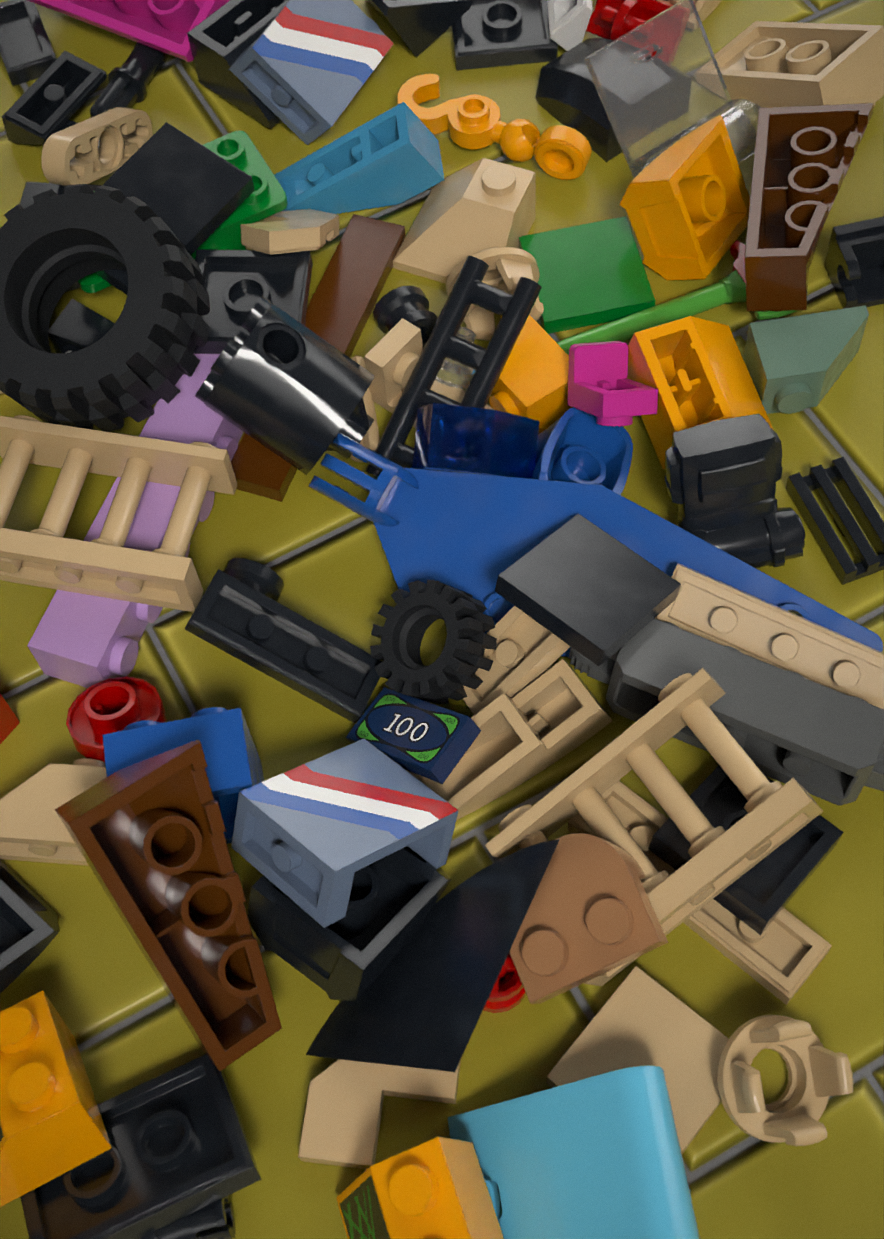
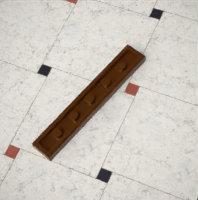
(336, 315)

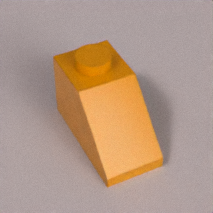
(534, 378)

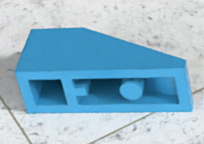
(367, 167)

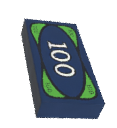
(416, 733)

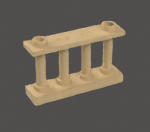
(104, 564)
(716, 854)

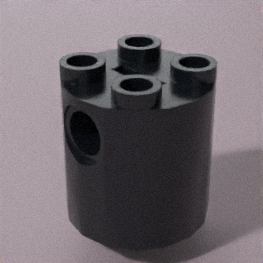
(288, 388)

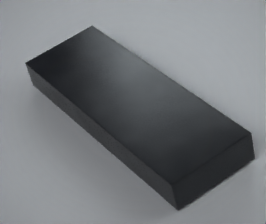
(285, 646)

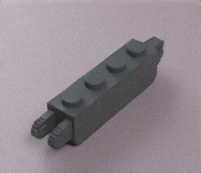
(774, 714)

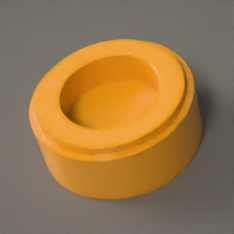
(562, 152)

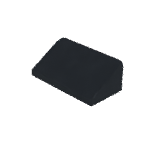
(52, 100)

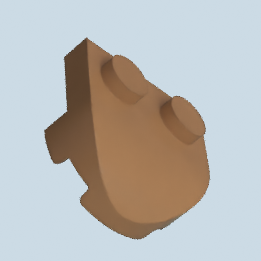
(584, 918)

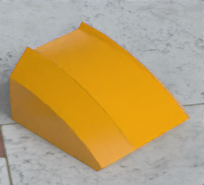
(689, 204)

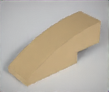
(522, 738)

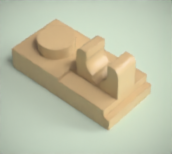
(520, 657)

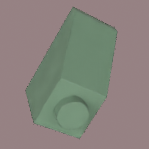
(802, 356)

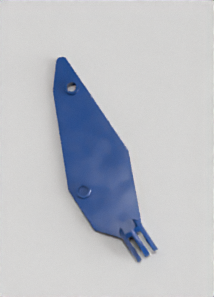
(478, 525)

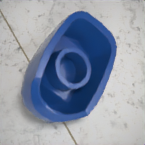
(586, 452)

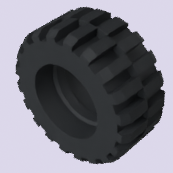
(147, 347)

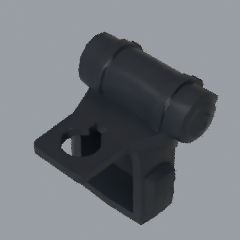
(727, 488)

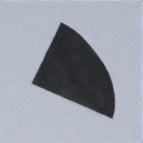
(441, 978)

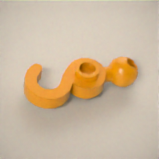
(471, 119)

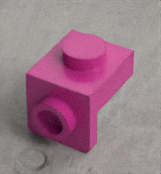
(601, 384)

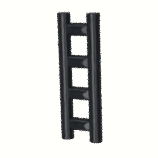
(445, 344)

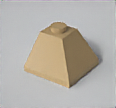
(467, 213)

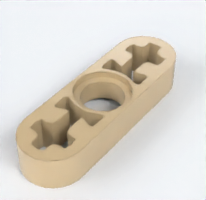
(82, 143)

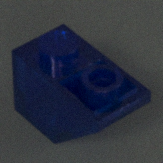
(475, 441)

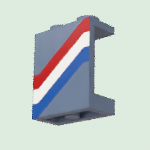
(312, 62)
(334, 818)

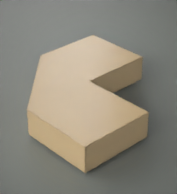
(291, 231)
(348, 1104)

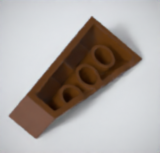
(795, 180)
(170, 876)

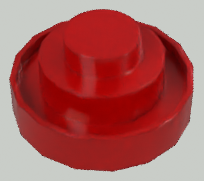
(109, 709)

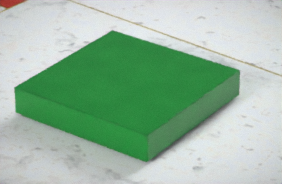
(588, 274)

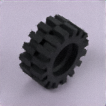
(403, 637)

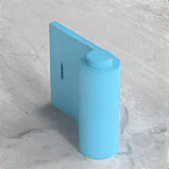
(585, 1160)

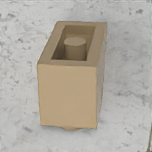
(28, 815)

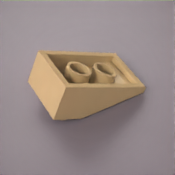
(804, 64)

